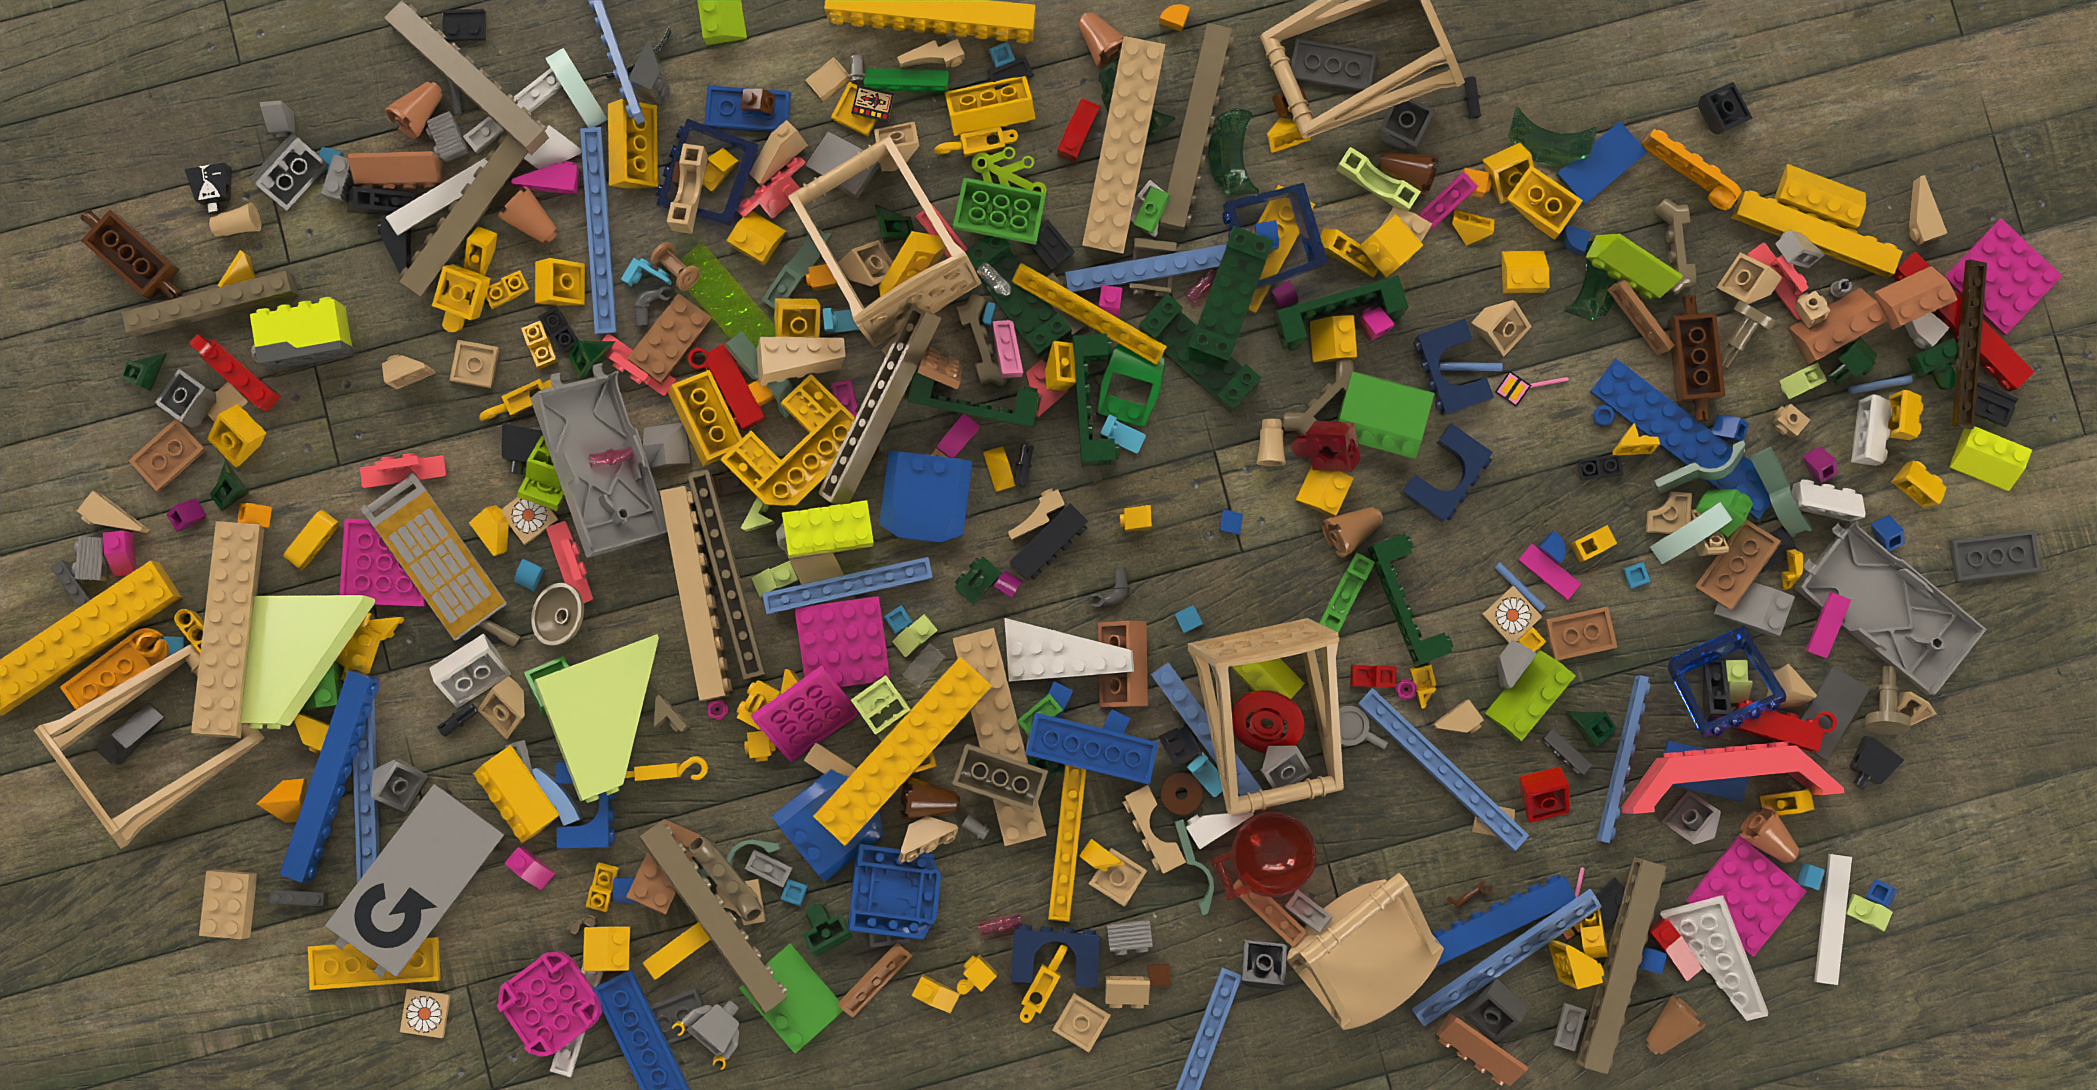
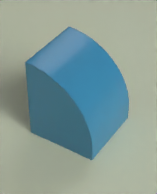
(529, 575)
(1810, 876)

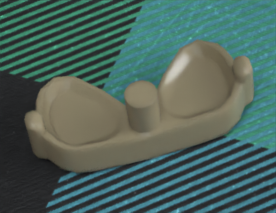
(575, 926)

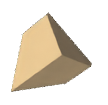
(1794, 686)
(1914, 707)

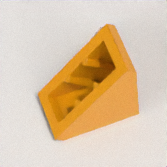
(285, 800)

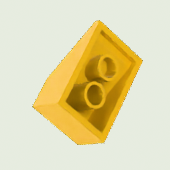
(1544, 202)

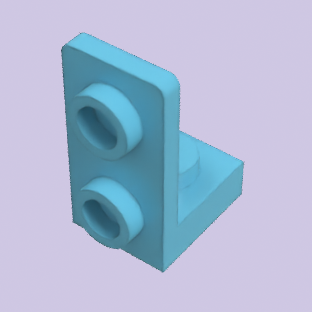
(633, 272)
(838, 321)
(1123, 435)
(1206, 774)

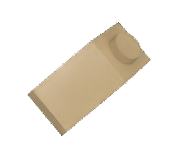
(1460, 719)

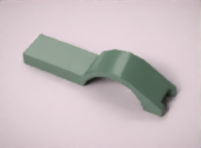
(795, 270)
(746, 356)
(1694, 471)
(1779, 492)
(767, 845)
(1205, 903)

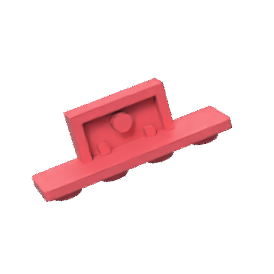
(774, 195)
(1791, 284)
(619, 354)
(394, 471)
(568, 559)

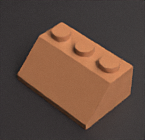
(1915, 297)

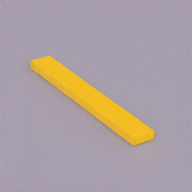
(1088, 313)
(1067, 844)

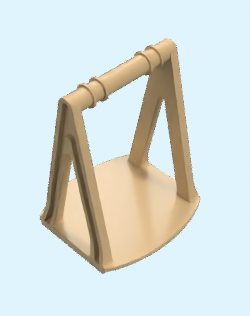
(1372, 98)
(928, 289)
(1264, 645)
(123, 827)
(1368, 953)

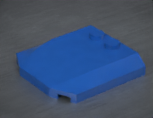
(925, 496)
(811, 838)
(893, 895)

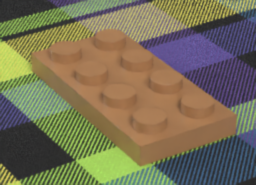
(669, 338)
(941, 368)
(1736, 570)
(650, 884)

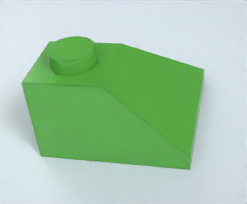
(540, 671)

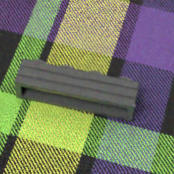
(73, 586)
(1566, 751)
(298, 897)

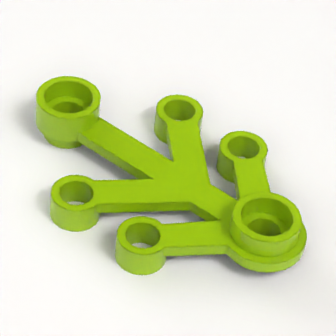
(1005, 173)

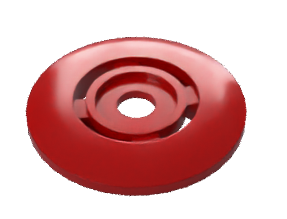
(1272, 706)

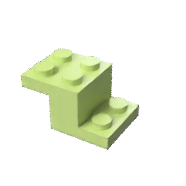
(881, 707)

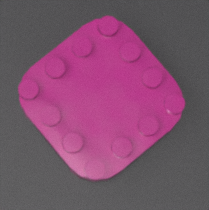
(549, 1003)

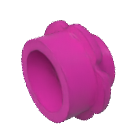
(1411, 689)
(723, 709)

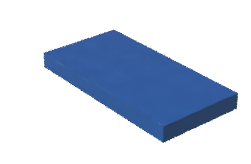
(725, 113)
(1608, 160)
(1727, 788)

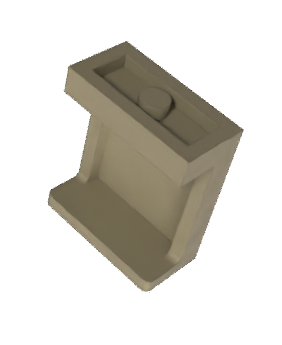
(1150, 248)

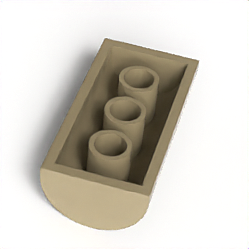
(1000, 778)

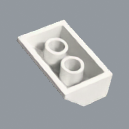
(1871, 430)
(1828, 501)
(469, 671)

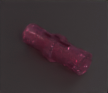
(1201, 286)
(610, 457)
(1000, 924)

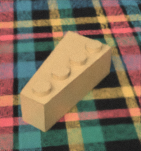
(797, 356)

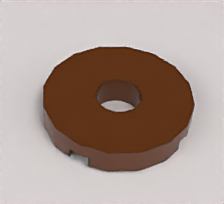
(1193, 798)

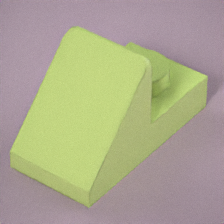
(754, 518)
(775, 578)
(914, 635)
(1738, 680)
(1868, 912)

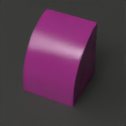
(1284, 295)
(1820, 464)
(186, 514)
(1008, 584)

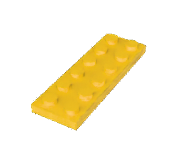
(1287, 231)
(351, 968)

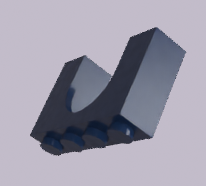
(1449, 397)
(1472, 457)
(1029, 940)

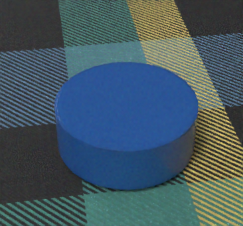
(1603, 415)

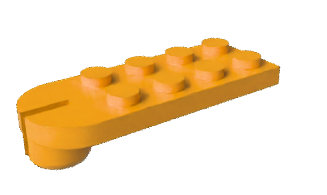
(1691, 165)
(116, 666)

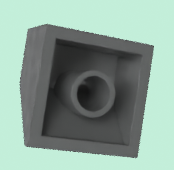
(1496, 1010)

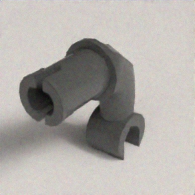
(642, 304)
(1120, 589)

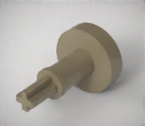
(1744, 330)
(1887, 719)

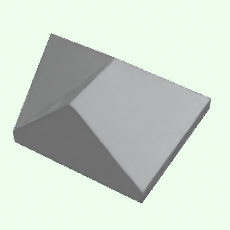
(666, 445)
(1513, 663)
(1284, 766)
(397, 784)
(1693, 819)

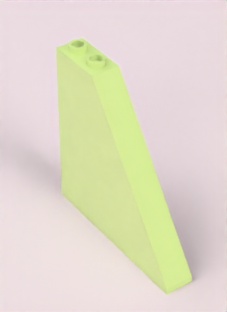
(292, 650)
(597, 714)

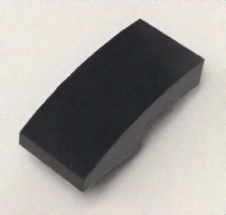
(558, 328)
(1600, 467)

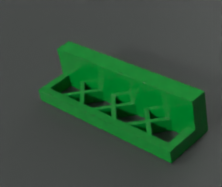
(907, 80)

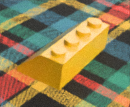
(984, 108)
(632, 147)
(1821, 197)
(915, 256)
(705, 417)
(516, 794)
(1574, 966)

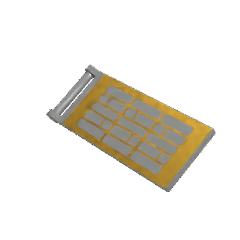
(435, 558)

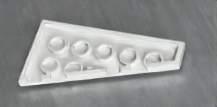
(1048, 653)
(1717, 946)

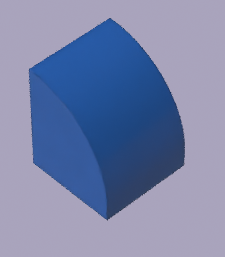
(1268, 230)
(1575, 239)
(1730, 428)
(1888, 533)
(1553, 547)
(621, 887)
(1653, 960)

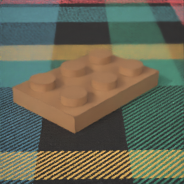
(167, 455)
(1581, 633)

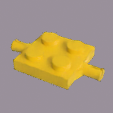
(360, 649)

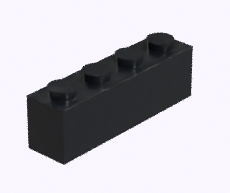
(1048, 542)

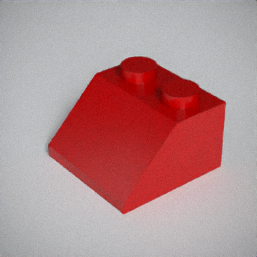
(1545, 794)

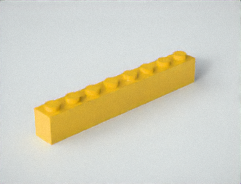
(1826, 235)

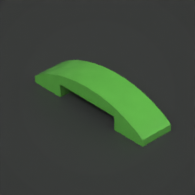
(1346, 592)

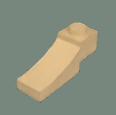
(948, 54)
(1049, 502)

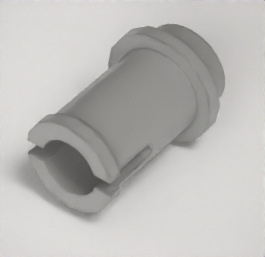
(857, 69)
(1834, 288)
(976, 827)

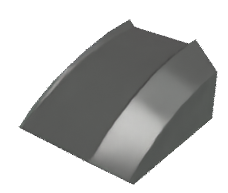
(1405, 124)
(186, 399)

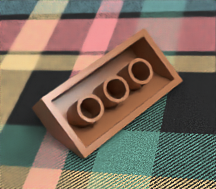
(396, 170)
(1845, 322)
(1125, 688)
(1481, 1050)

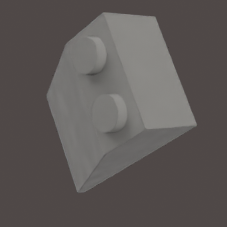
(835, 151)
(1760, 609)

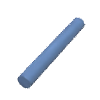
(1466, 366)
(1880, 384)
(1519, 586)

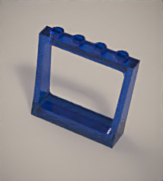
(749, 153)
(1306, 224)
(1710, 651)

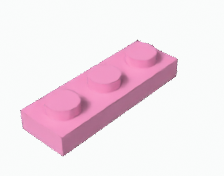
(1007, 349)

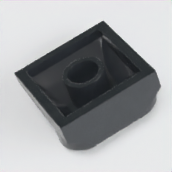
(1723, 109)
(1264, 964)

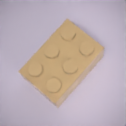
(228, 904)

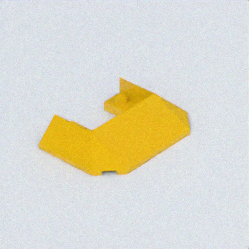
(806, 465)

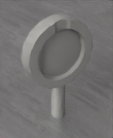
(1355, 727)

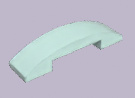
(576, 89)
(1691, 533)

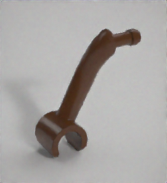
(1469, 895)

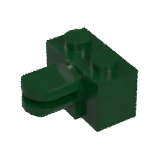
(1857, 358)
(1938, 363)
(977, 580)
(825, 931)

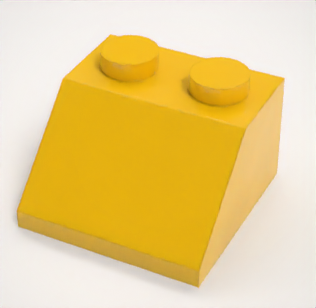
(1507, 169)
(756, 237)
(1391, 245)
(1525, 272)
(559, 282)
(797, 318)
(1333, 339)
(1905, 415)
(236, 435)
(1920, 484)
(1324, 490)
(606, 949)

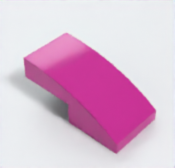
(958, 436)

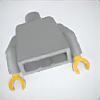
(714, 1029)

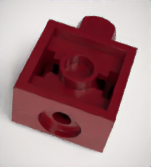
(1323, 440)

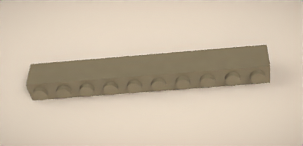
(467, 78)
(1195, 127)
(463, 216)
(879, 405)
(727, 574)
(712, 917)
(1621, 965)

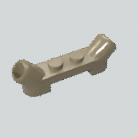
(1677, 217)
(969, 316)
(1303, 421)
(726, 877)

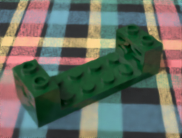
(1231, 293)
(1031, 315)
(1290, 320)
(1091, 349)
(1221, 379)
(1026, 408)
(1419, 651)

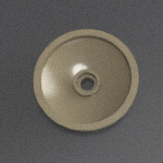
(557, 614)

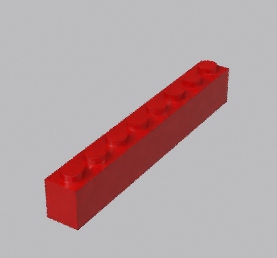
(1995, 354)

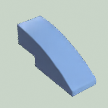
(558, 796)

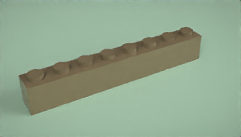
(209, 303)

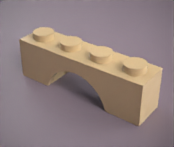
(692, 171)
(1166, 854)

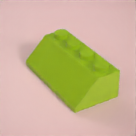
(722, 21)
(1632, 263)
(1531, 696)

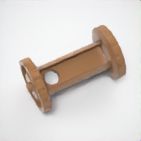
(664, 256)

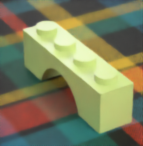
(1393, 191)

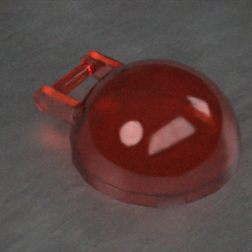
(1270, 856)

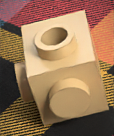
(1812, 308)
(1789, 421)

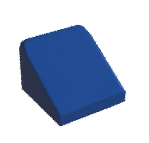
(1231, 522)
(1881, 893)

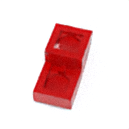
(1373, 676)

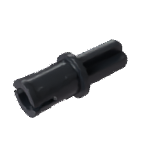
(1472, 97)
(1023, 465)
(457, 719)

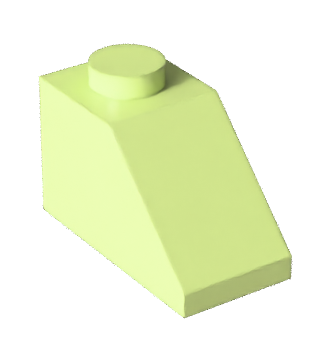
(1802, 381)

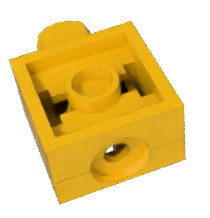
(460, 295)
(759, 695)

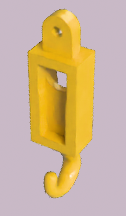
(975, 142)
(515, 401)
(667, 770)
(1044, 984)

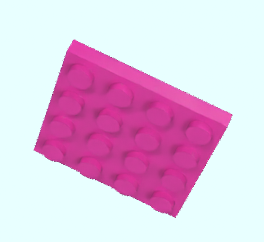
(2014, 276)
(372, 568)
(844, 639)
(805, 714)
(1754, 892)

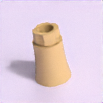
(236, 221)
(1271, 444)

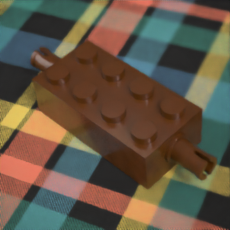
(130, 255)
(1696, 358)

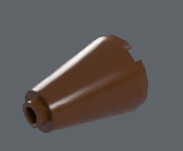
(1412, 168)
(926, 799)

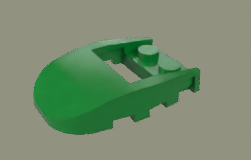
(1132, 365)

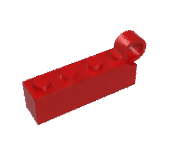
(235, 372)
(733, 385)
(1787, 728)

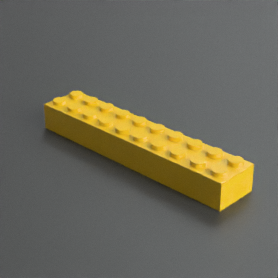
(959, 17)
(84, 633)
(902, 751)

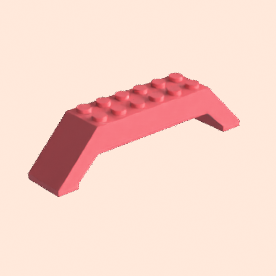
(1722, 764)

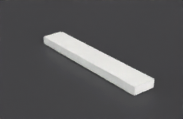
(529, 97)
(432, 201)
(1833, 919)
(566, 1058)

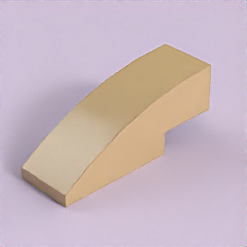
(825, 760)

